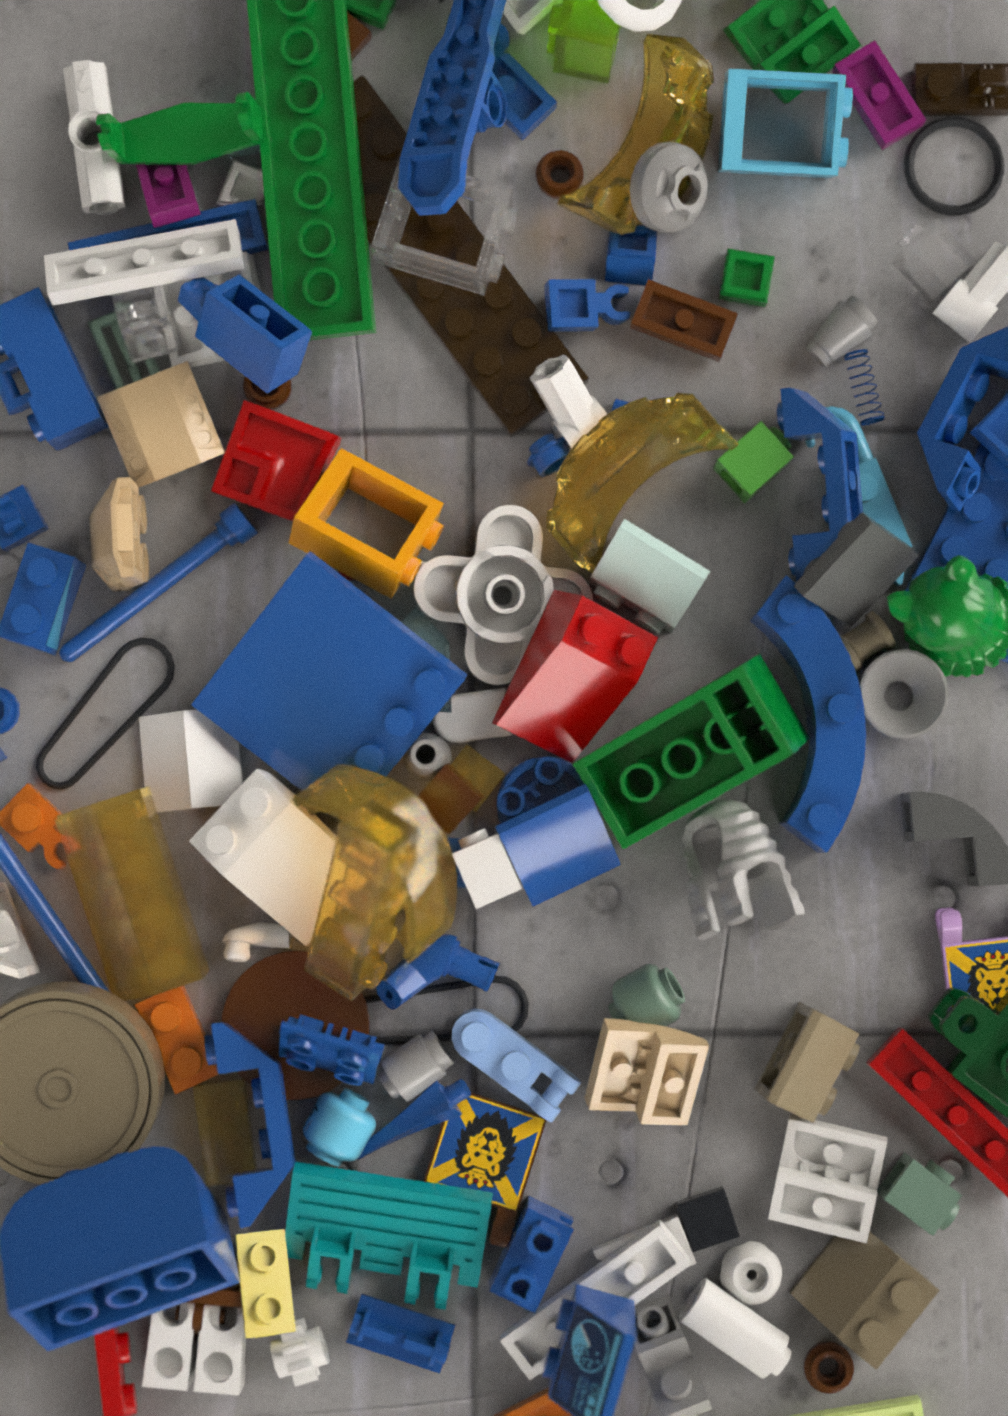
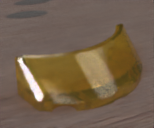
(668, 111)
(618, 459)
(432, 881)

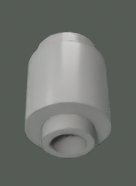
(414, 1066)

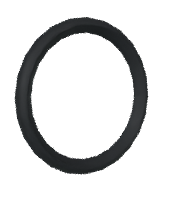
(964, 123)

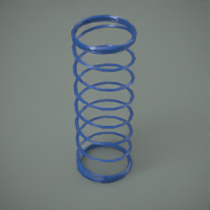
(875, 419)

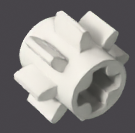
(300, 1353)

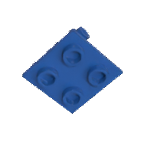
(309, 1048)

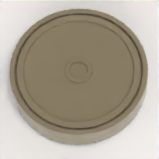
(74, 1079)

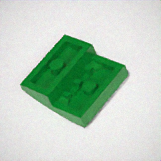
(792, 38)

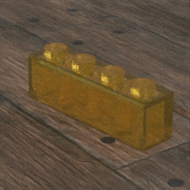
(362, 899)

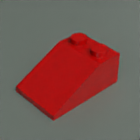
(573, 675)

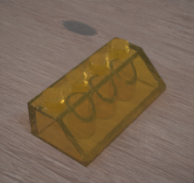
(132, 895)

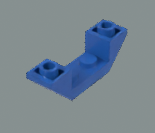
(946, 421)
(838, 459)
(255, 1187)

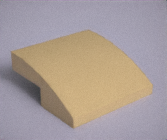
(646, 1071)

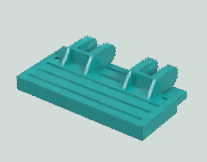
(387, 1222)

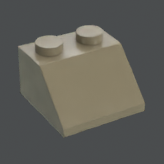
(808, 1063)
(864, 1295)

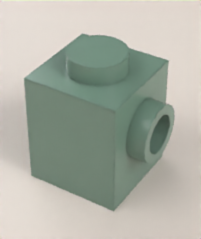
(921, 1193)

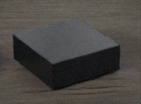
(707, 1219)

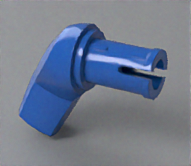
(439, 959)

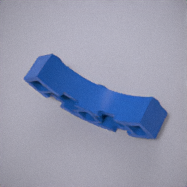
(832, 713)

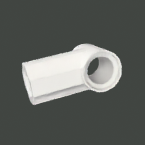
(975, 298)
(566, 399)

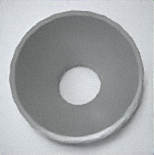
(656, 187)
(927, 691)

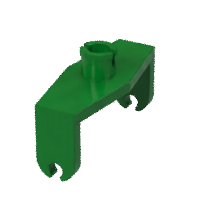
(183, 132)

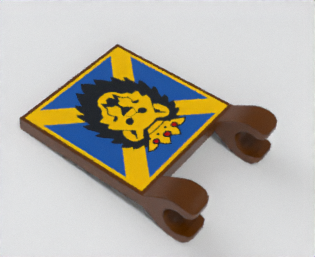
(490, 1152)

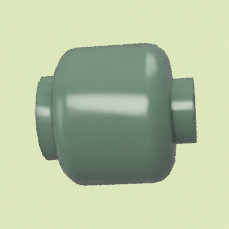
(647, 996)

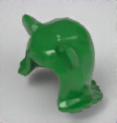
(955, 617)

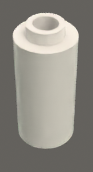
(735, 1329)

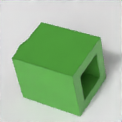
(754, 461)

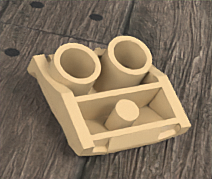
(161, 424)
(115, 536)

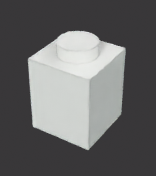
(485, 868)

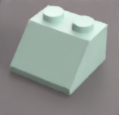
(647, 578)

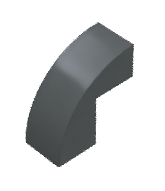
(941, 817)

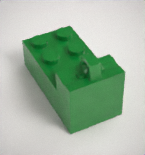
(692, 752)

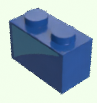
(41, 599)

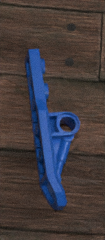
(453, 104)

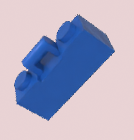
(59, 390)

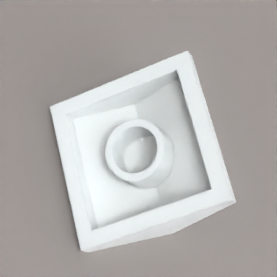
(188, 761)

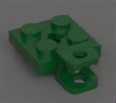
(982, 1042)

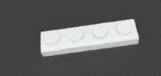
(143, 262)
(628, 1272)

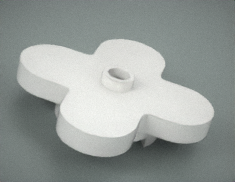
(463, 589)

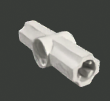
(97, 172)

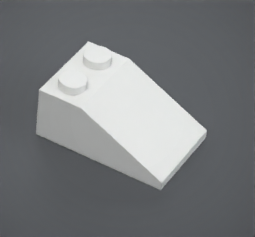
(271, 851)

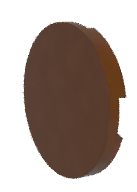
(281, 989)

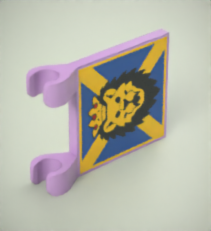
(972, 965)

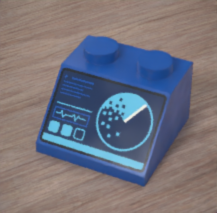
(592, 1352)

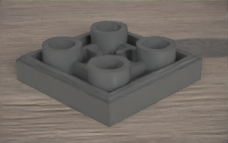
(855, 569)

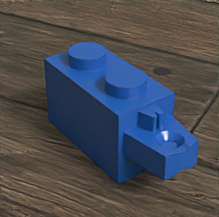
(247, 329)

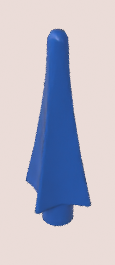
(430, 1108)

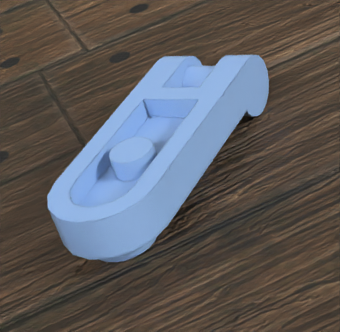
(512, 1061)

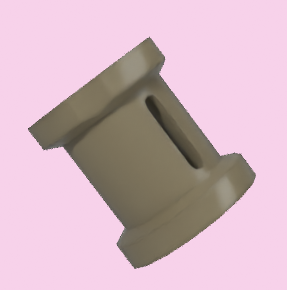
(867, 639)

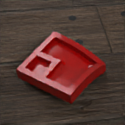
(273, 461)

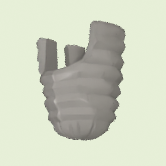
(733, 855)

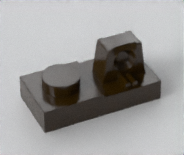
(961, 89)

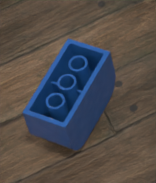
(113, 1246)

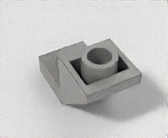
(668, 1360)

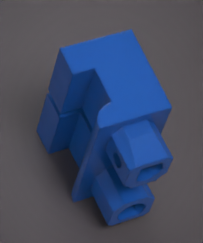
(531, 1254)

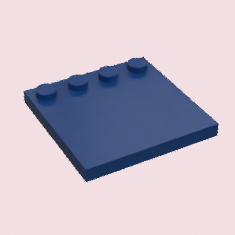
(327, 680)

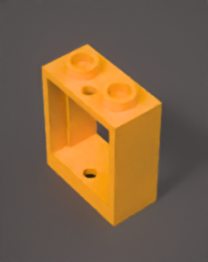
(350, 555)

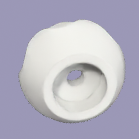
(748, 1257)

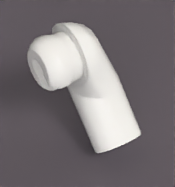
(254, 935)

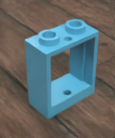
(837, 106)

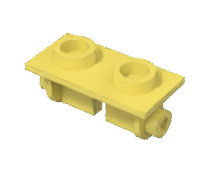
(265, 1283)

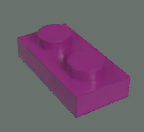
(880, 95)
(168, 193)

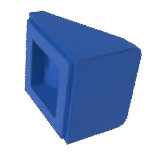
(631, 256)

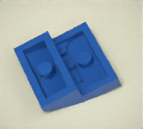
(558, 845)

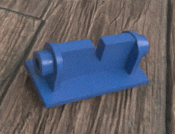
(401, 1333)

